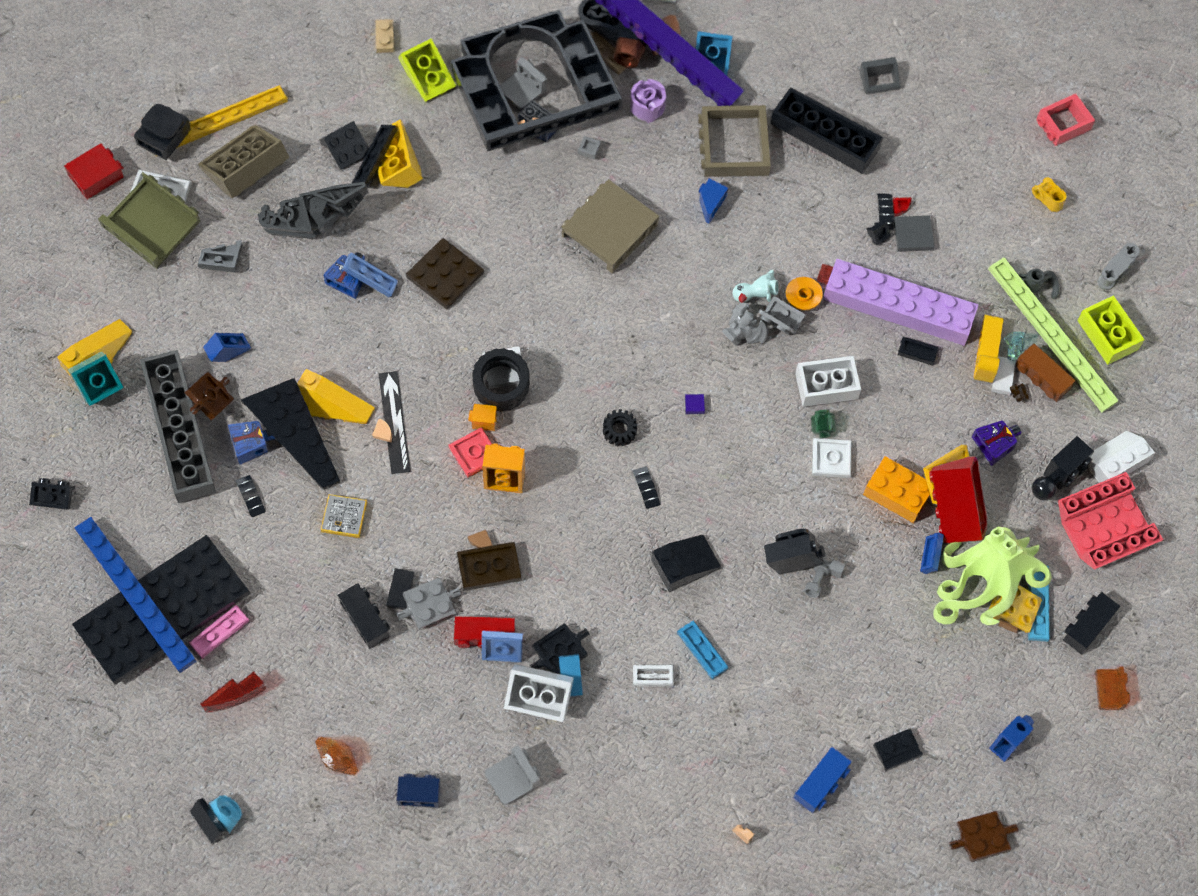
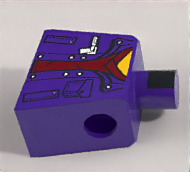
(996, 440)

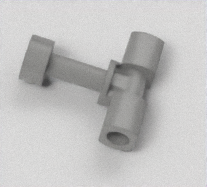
(834, 568)

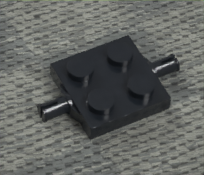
(558, 643)

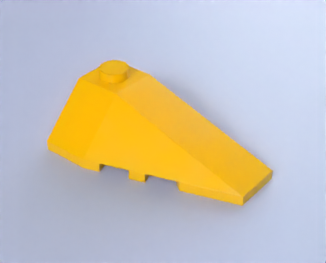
(400, 164)
(107, 340)
(332, 401)

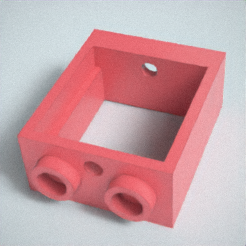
(1077, 109)

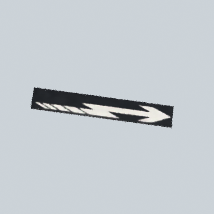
(394, 418)

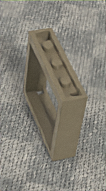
(731, 169)

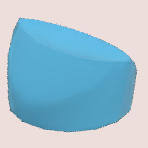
(226, 811)

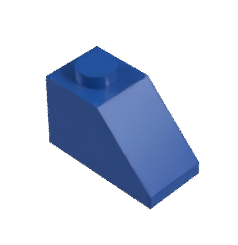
(711, 198)
(226, 346)

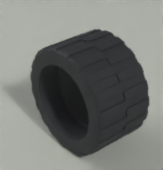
(496, 358)

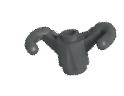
(1035, 278)

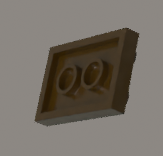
(489, 566)

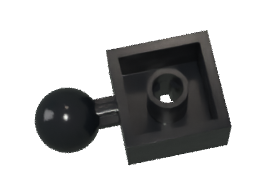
(1063, 469)

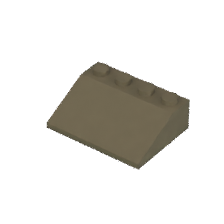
(244, 160)

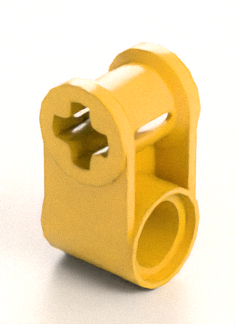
(1048, 193)

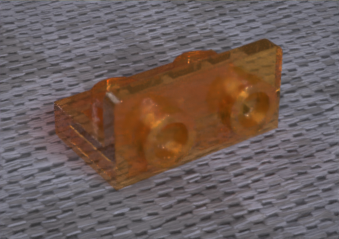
(1112, 688)

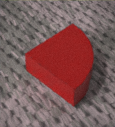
(901, 205)

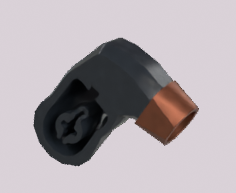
(628, 47)

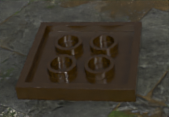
(444, 273)

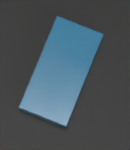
(570, 667)

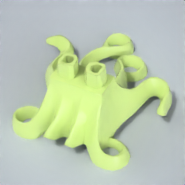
(1001, 562)

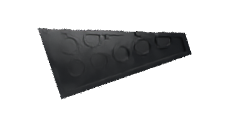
(291, 424)

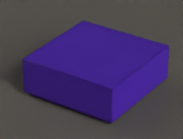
(694, 404)

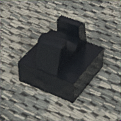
(879, 232)

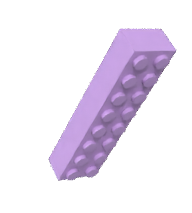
(900, 302)

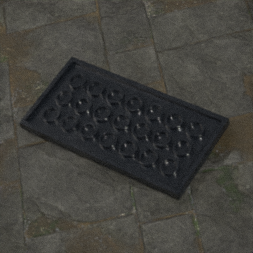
(186, 590)

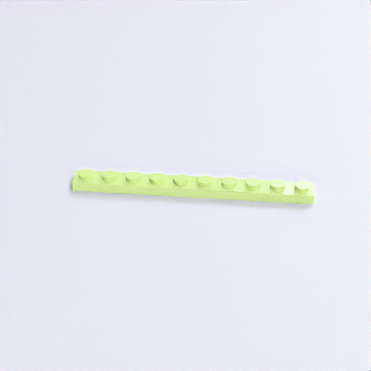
(1053, 335)

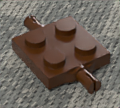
(209, 395)
(983, 836)

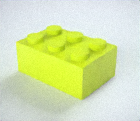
(1110, 330)

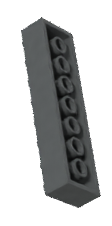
(177, 426)

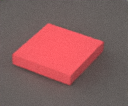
(470, 451)

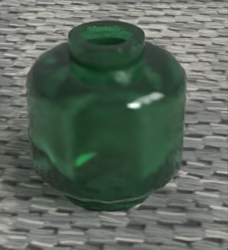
(823, 423)

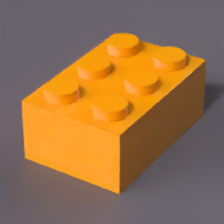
(504, 468)
(898, 489)

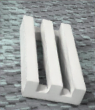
(651, 683)

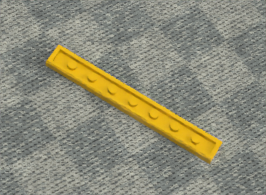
(235, 113)

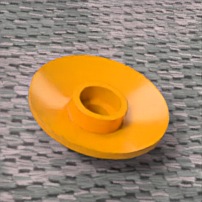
(807, 287)

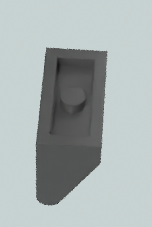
(879, 67)

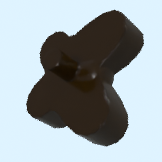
(1019, 392)

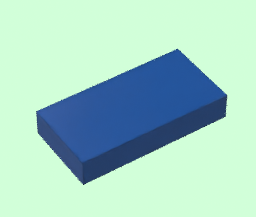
(931, 553)

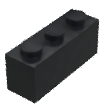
(364, 615)
(1090, 622)

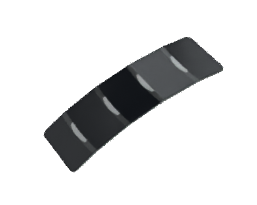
(886, 209)
(646, 487)
(250, 496)

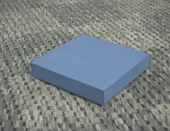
(502, 646)

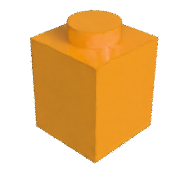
(483, 416)

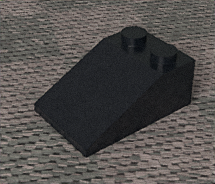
(684, 561)

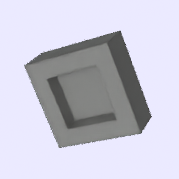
(589, 147)

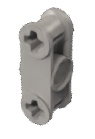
(1118, 266)

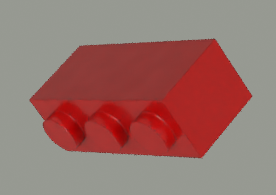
(469, 629)

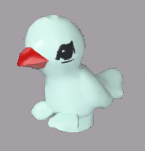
(762, 287)

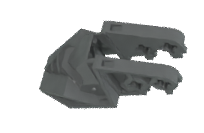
(312, 211)

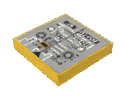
(343, 516)

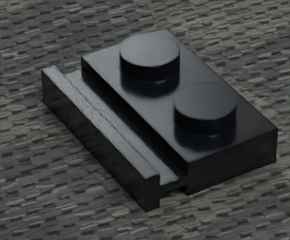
(897, 749)

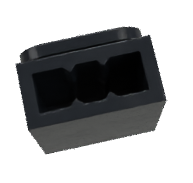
(162, 131)
(794, 551)

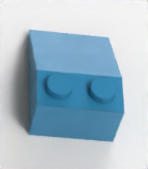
(715, 48)

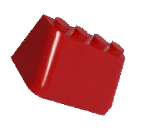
(959, 500)

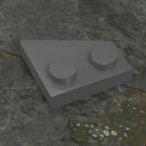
(220, 257)

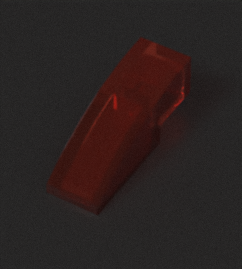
(234, 694)

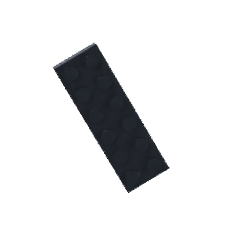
(826, 130)

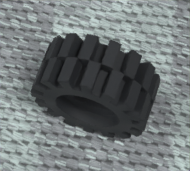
(625, 418)

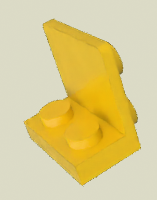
(1022, 611)

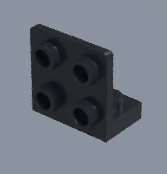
(346, 145)

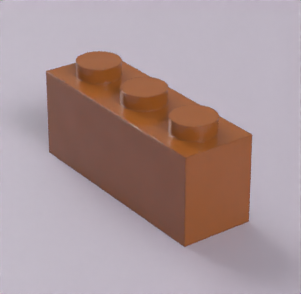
(1045, 372)

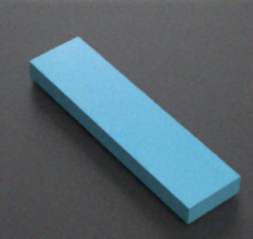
(1040, 627)

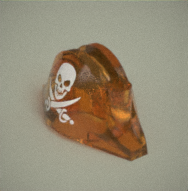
(336, 755)

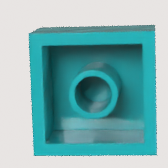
(95, 378)

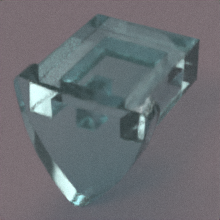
(1016, 344)

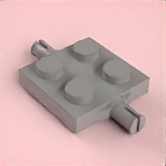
(428, 603)

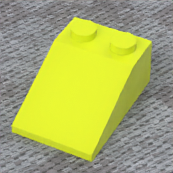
(427, 70)

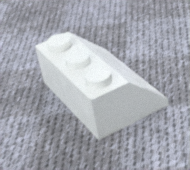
(1120, 455)

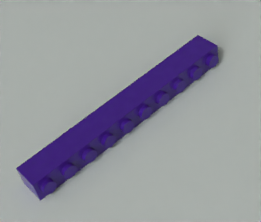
(675, 50)

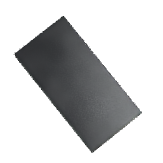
(918, 351)
(401, 582)
(207, 820)

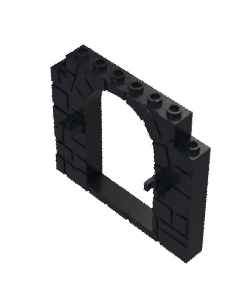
(578, 56)

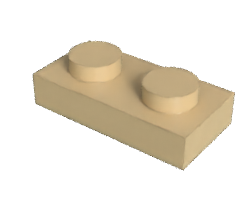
(384, 36)

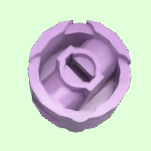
(648, 100)

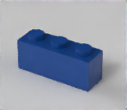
(823, 780)

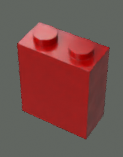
(94, 171)

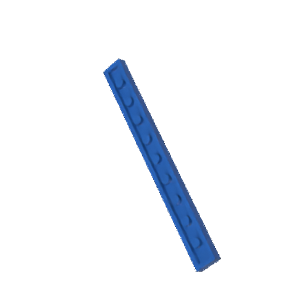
(135, 595)

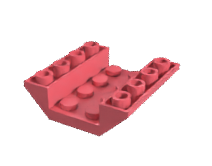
(1106, 522)

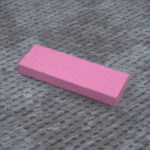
(219, 631)

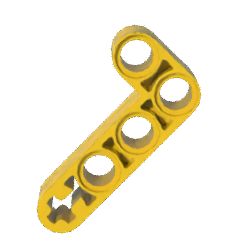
(988, 348)

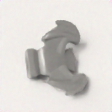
(742, 327)

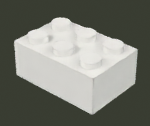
(828, 381)
(538, 692)

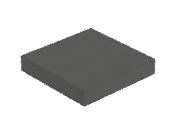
(913, 233)

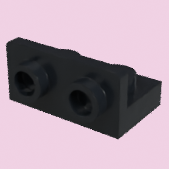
(51, 494)

